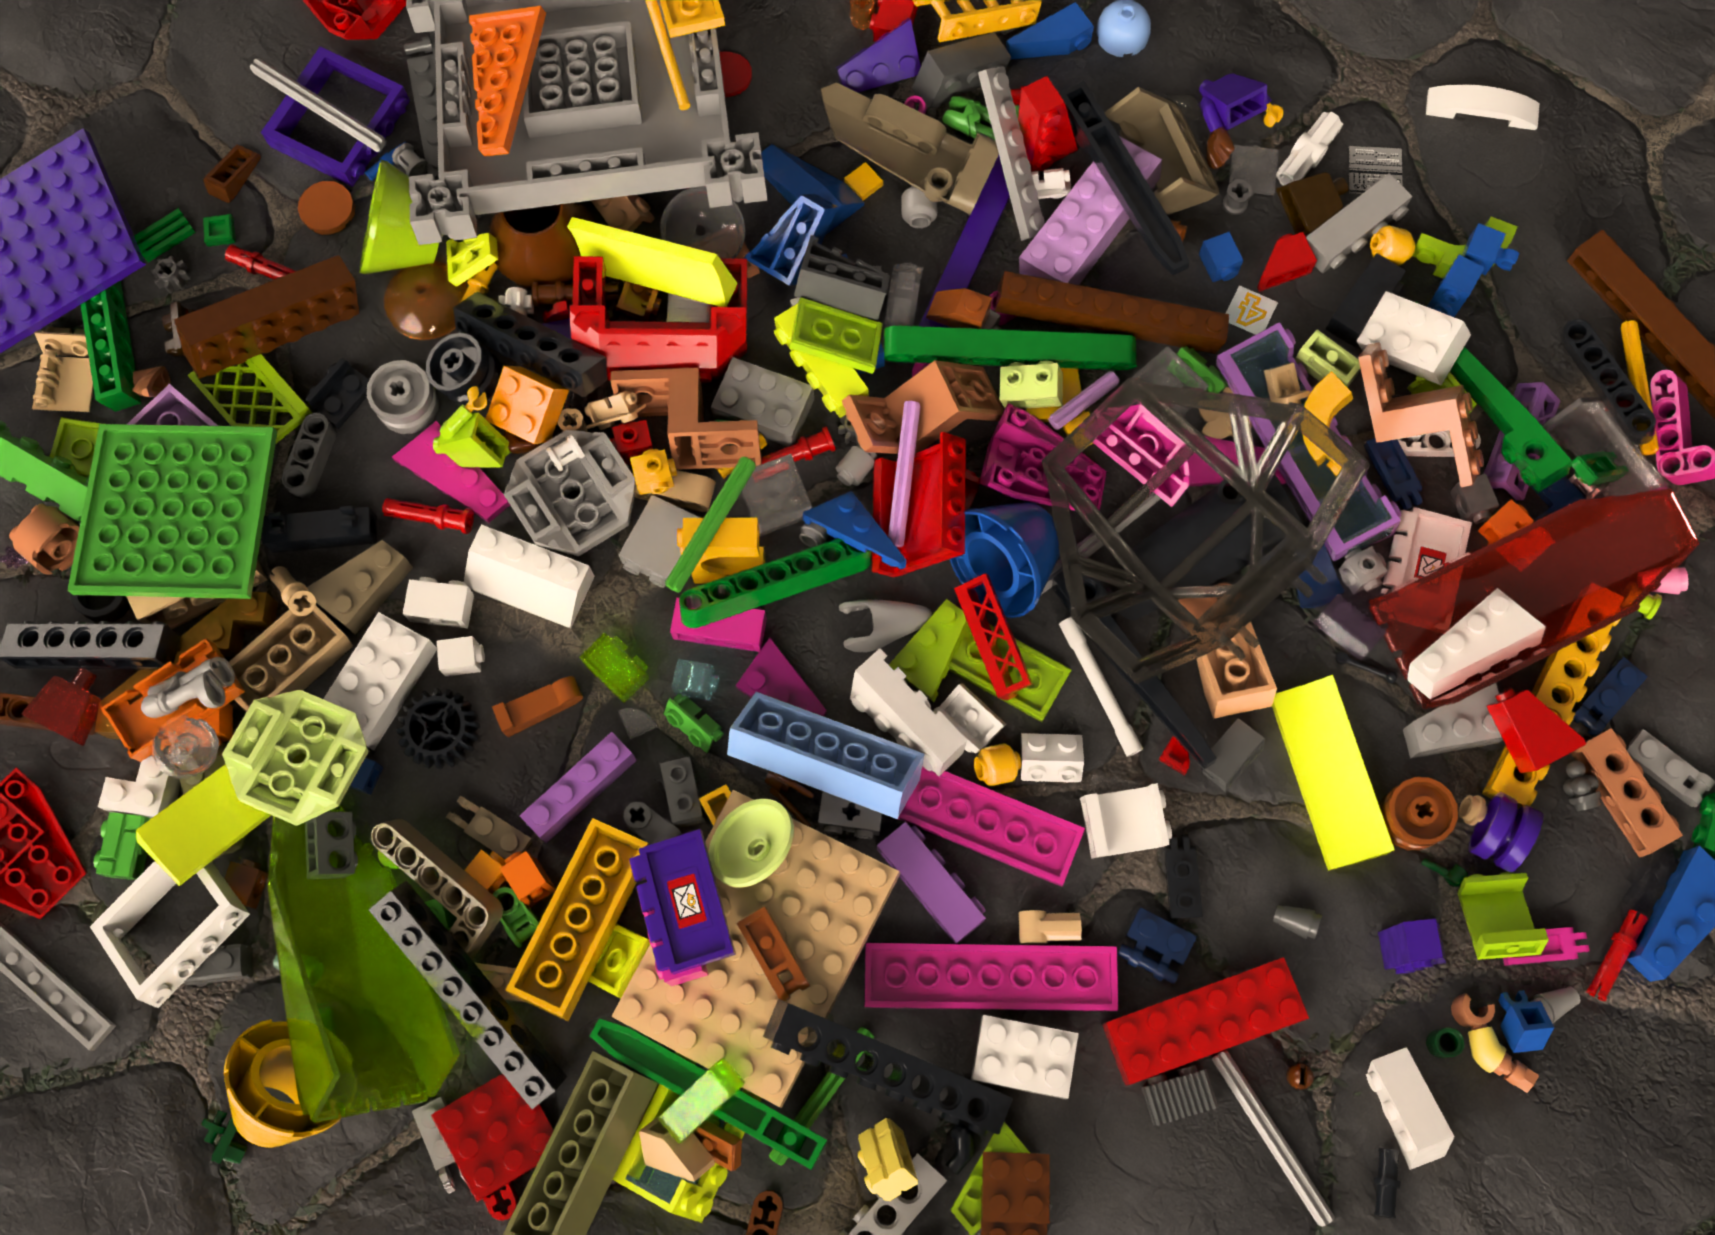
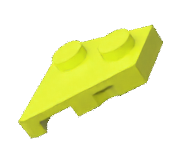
(470, 257)

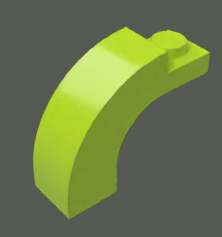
(1444, 254)

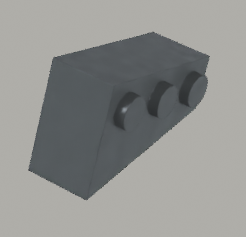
(955, 68)
(841, 282)

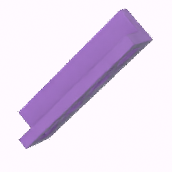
(1498, 470)

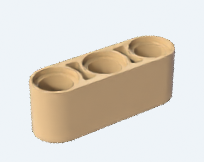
(690, 492)

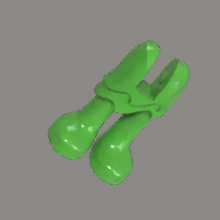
(966, 117)

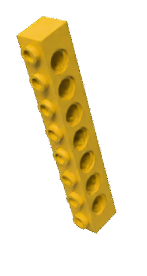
(1570, 690)

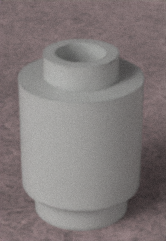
(855, 465)

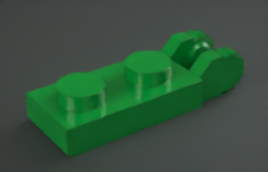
(1598, 468)

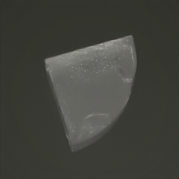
(636, 722)

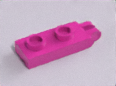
(1559, 947)

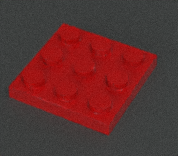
(493, 1135)

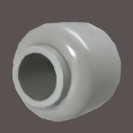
(917, 208)

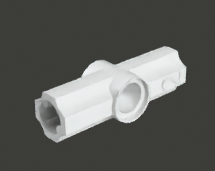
(1310, 148)

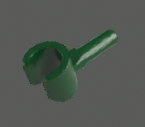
(1453, 876)

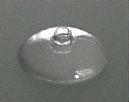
(722, 224)

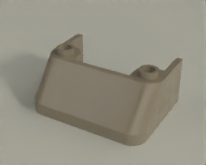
(1164, 132)

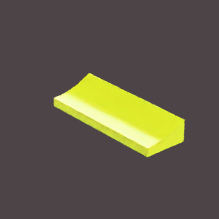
(656, 262)
(1331, 774)
(199, 826)

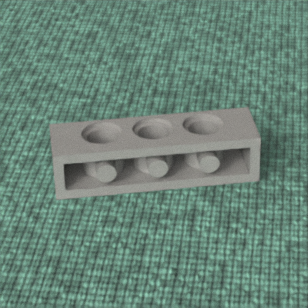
(906, 1209)

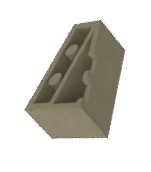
(361, 585)

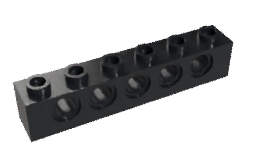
(531, 344)
(89, 645)

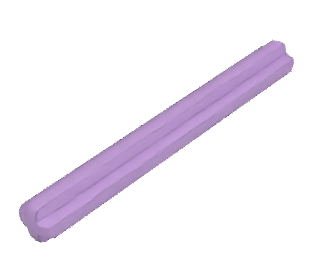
(904, 472)

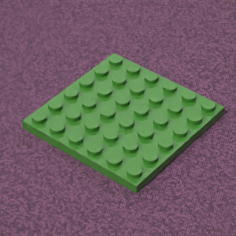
(173, 511)

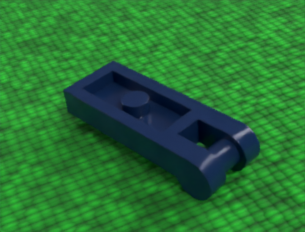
(1609, 696)

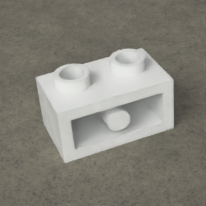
(438, 602)

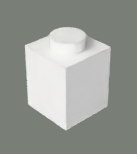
(460, 656)

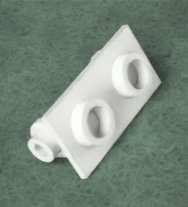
(1055, 183)

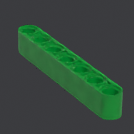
(771, 582)

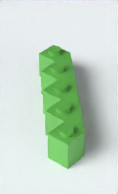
(44, 476)

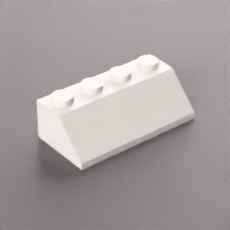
(527, 576)

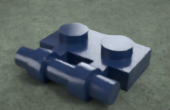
(1160, 937)

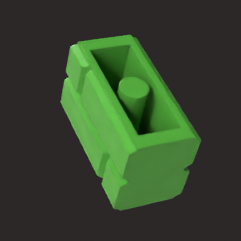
(120, 853)

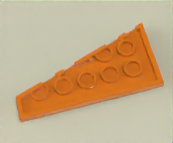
(501, 70)

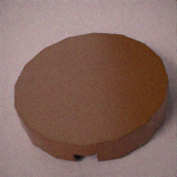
(326, 207)

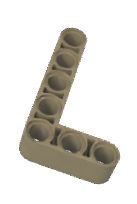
(446, 887)

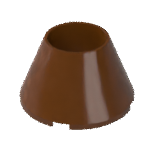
(539, 255)

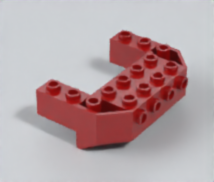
(658, 344)

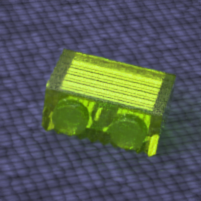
(614, 667)

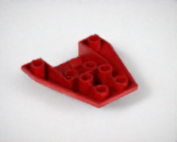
(356, 17)
(35, 852)

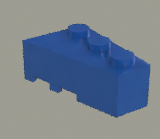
(785, 245)

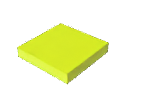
(619, 960)

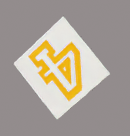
(1250, 310)

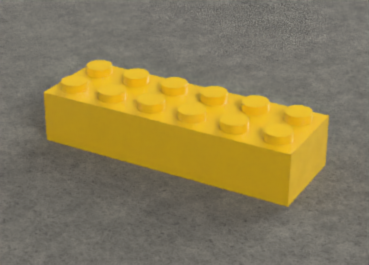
(577, 921)

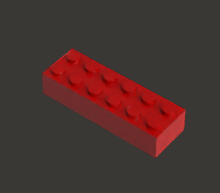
(1205, 1021)

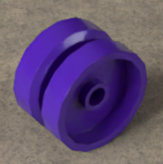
(1506, 832)

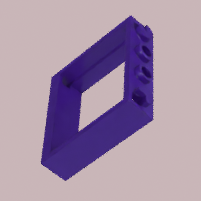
(291, 111)

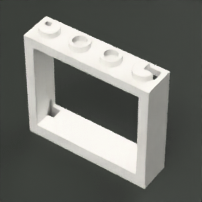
(193, 950)

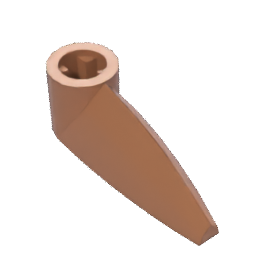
(150, 381)

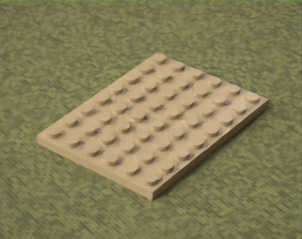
(825, 909)

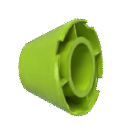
(389, 234)

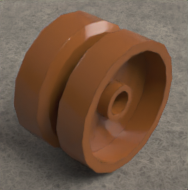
(1435, 808)

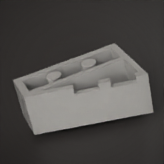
(1454, 726)

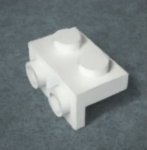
(971, 718)
(1051, 757)

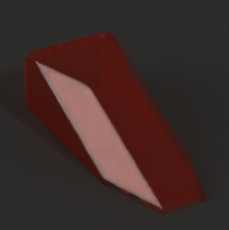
(1564, 569)

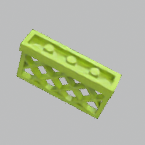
(274, 384)

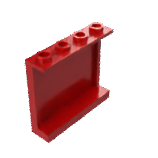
(935, 506)

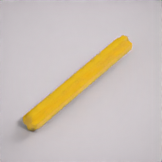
(1637, 375)

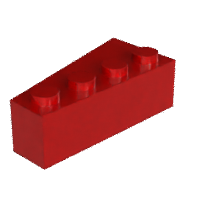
(1045, 125)

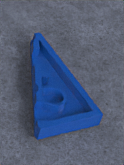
(851, 522)

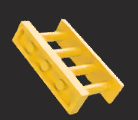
(982, 21)

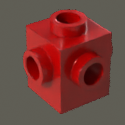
(631, 439)

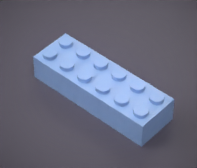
(825, 754)

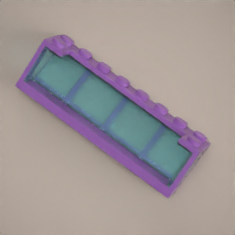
(1367, 515)

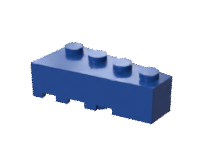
(1678, 918)

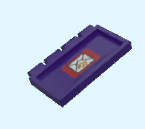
(685, 903)

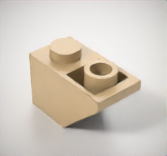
(663, 1153)

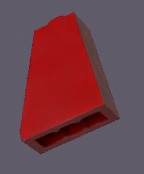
(1532, 730)

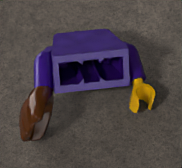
(1228, 104)

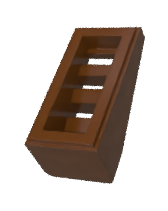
(225, 188)

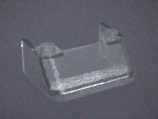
(1590, 428)

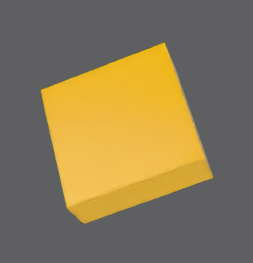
(864, 181)

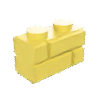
(886, 1160)

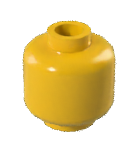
(1393, 244)
(997, 764)

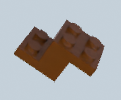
(1015, 1193)

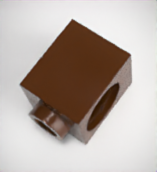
(246, 881)

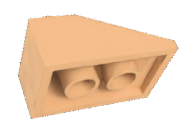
(1234, 684)

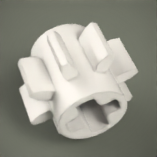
(518, 300)

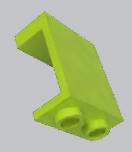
(1499, 916)

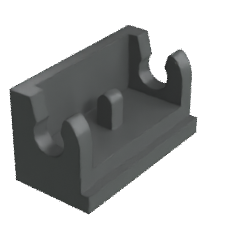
(1234, 754)

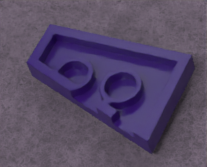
(883, 62)

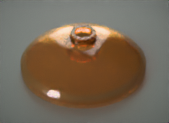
(424, 314)

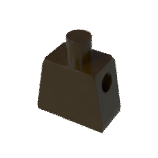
(1312, 201)

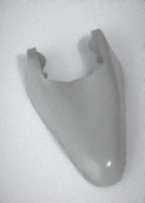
(889, 619)

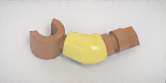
(1485, 1045)

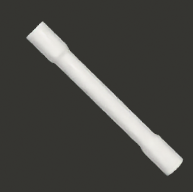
(1123, 730)

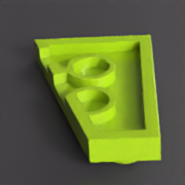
(968, 1203)

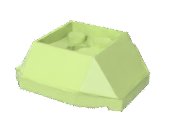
(278, 731)

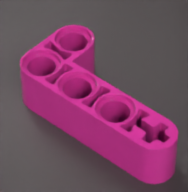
(1678, 425)

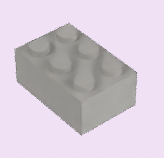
(765, 396)

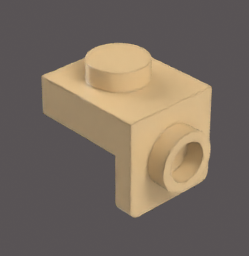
(1284, 384)

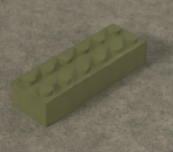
(583, 1150)

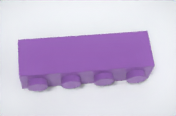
(578, 787)
(931, 883)

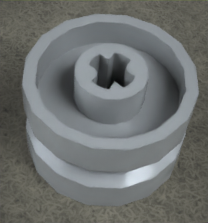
(402, 397)

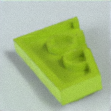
(931, 649)

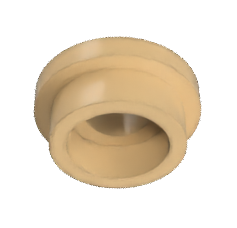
(1473, 809)

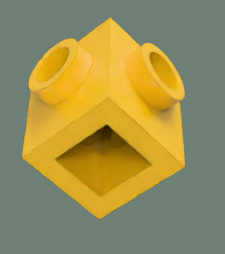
(653, 471)

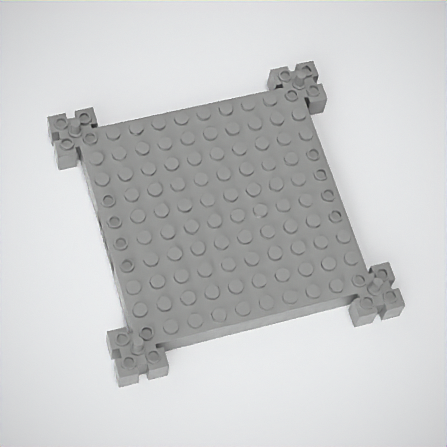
(590, 122)

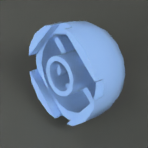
(1123, 28)

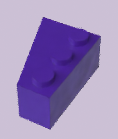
(1412, 946)

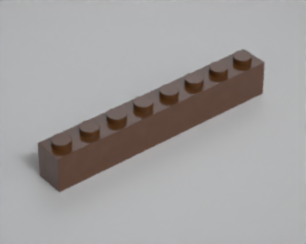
(1111, 312)
(1659, 322)

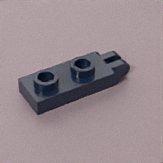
(1395, 472)

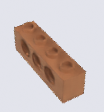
(1626, 810)

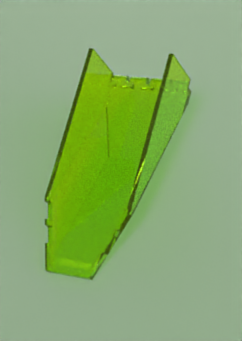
(353, 1001)

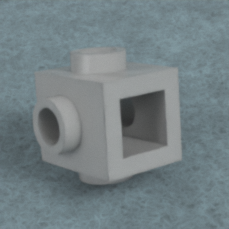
(1363, 570)

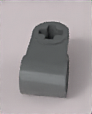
(654, 828)

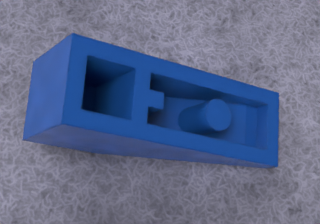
(1053, 36)

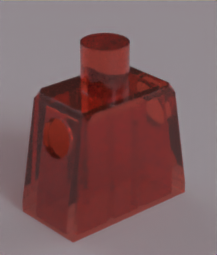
(66, 706)

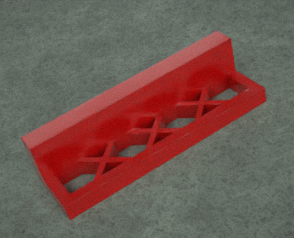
(986, 638)

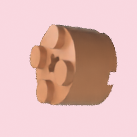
(46, 539)

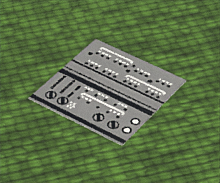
(1371, 164)

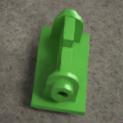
(1197, 364)
(682, 714)

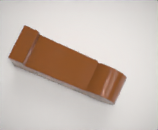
(537, 705)

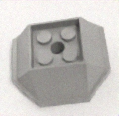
(577, 524)

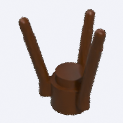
(783, 784)

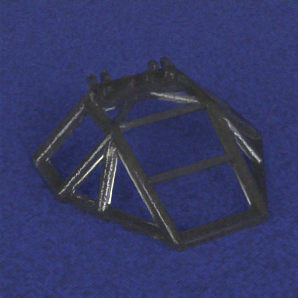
(1266, 576)

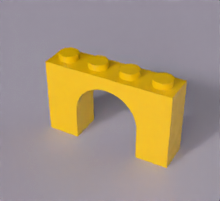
(729, 552)

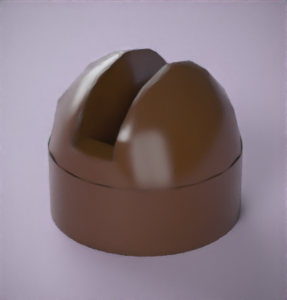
(1293, 1076)

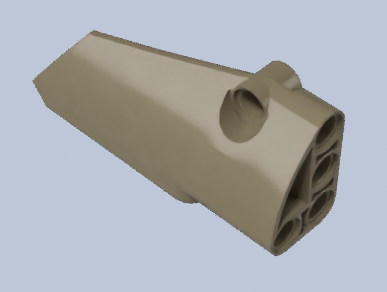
(911, 145)

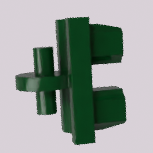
(226, 1148)

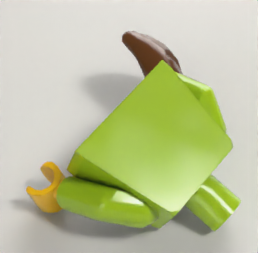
(473, 440)

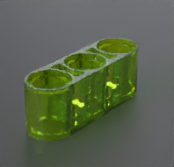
(701, 1100)

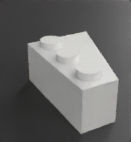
(1410, 1108)

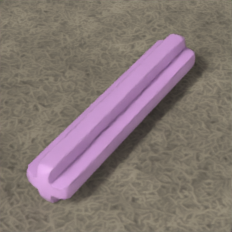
(1083, 400)

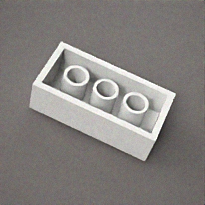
(381, 675)

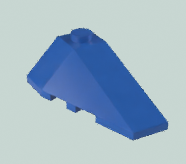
(796, 178)

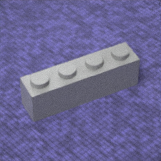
(1357, 222)

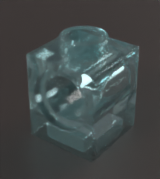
(695, 679)

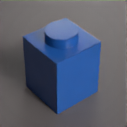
(1221, 257)

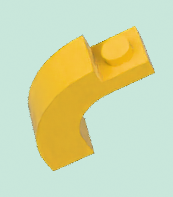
(1325, 402)

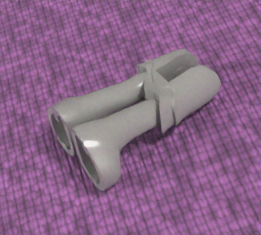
(201, 682)

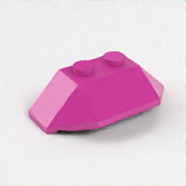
(1143, 448)

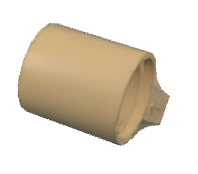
(1038, 927)

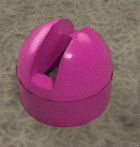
(911, 102)

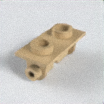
(63, 341)
(623, 409)

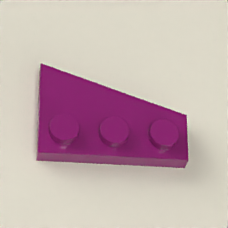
(776, 678)

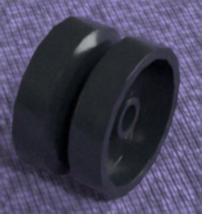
(461, 363)

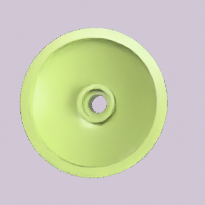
(751, 842)

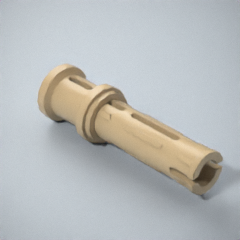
(293, 592)

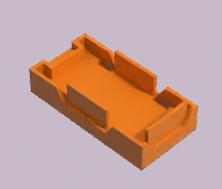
(139, 730)

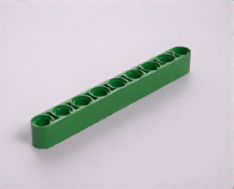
(1009, 346)

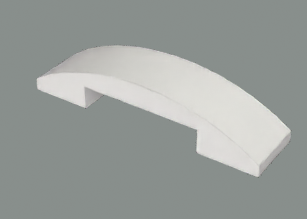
(1485, 102)

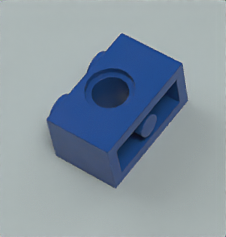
(1456, 286)

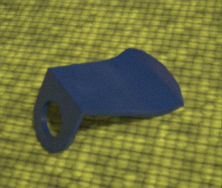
(1323, 593)

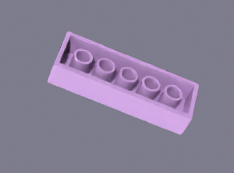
(1083, 224)

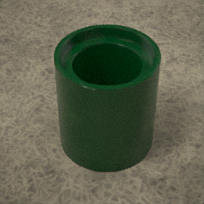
(1455, 1037)

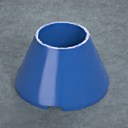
(1016, 550)

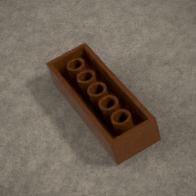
(268, 316)

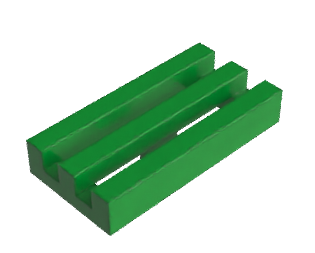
(161, 232)

